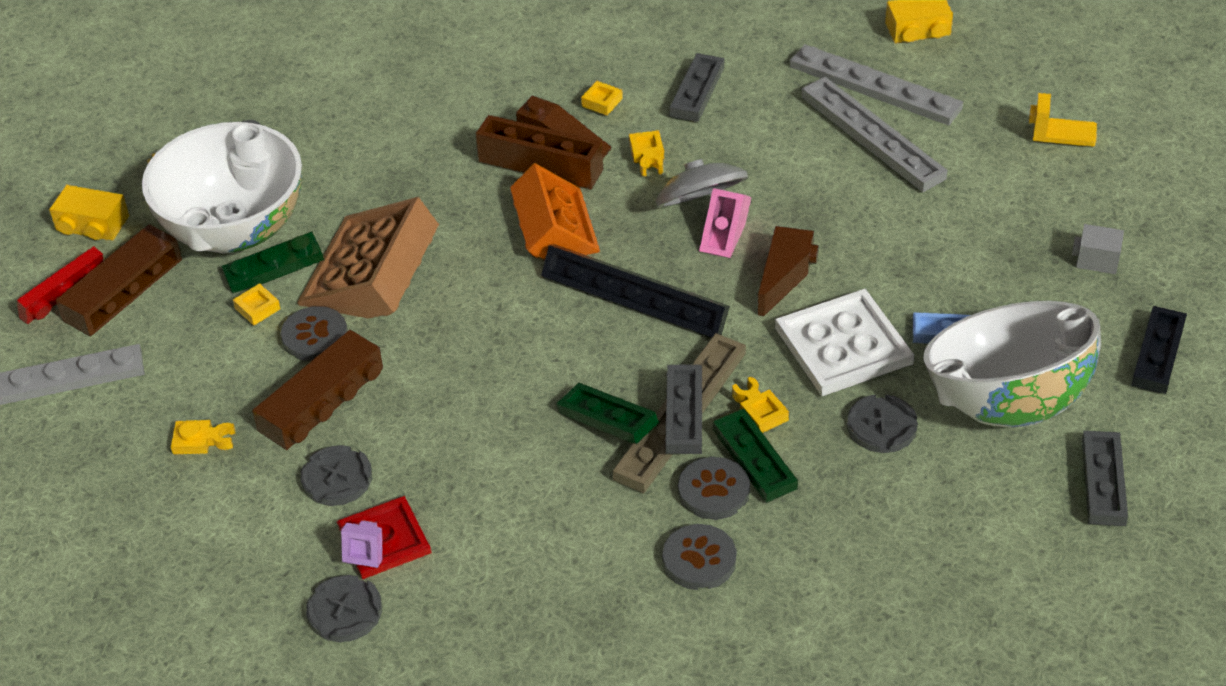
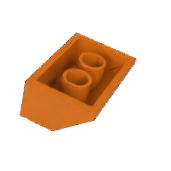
(552, 213)

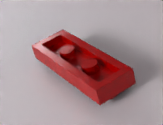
(41, 299)

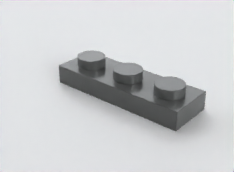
(697, 87)
(684, 409)
(1104, 478)

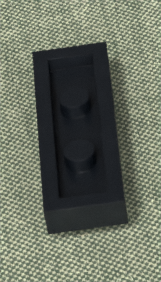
(1159, 350)

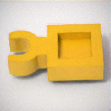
(648, 150)
(762, 407)
(198, 435)

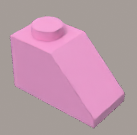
(724, 222)

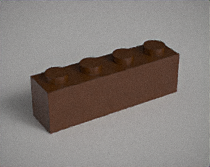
(521, 145)
(119, 280)
(318, 390)

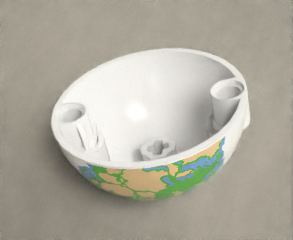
(211, 199)
(1015, 361)

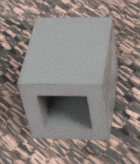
(1098, 248)

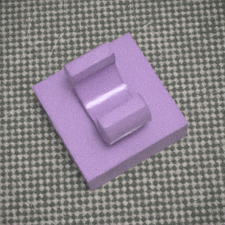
(362, 544)

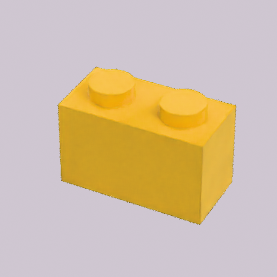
(918, 19)
(89, 212)

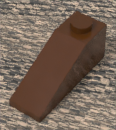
(554, 117)
(786, 265)

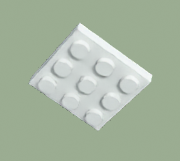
(844, 342)

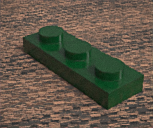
(273, 262)
(607, 413)
(755, 455)

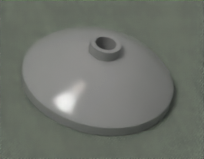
(699, 181)

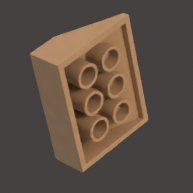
(372, 260)

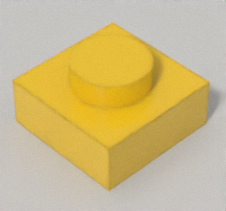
(601, 98)
(256, 304)

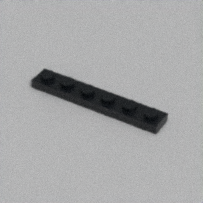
(635, 291)

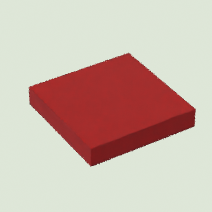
(401, 534)

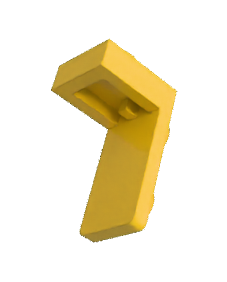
(1059, 130)

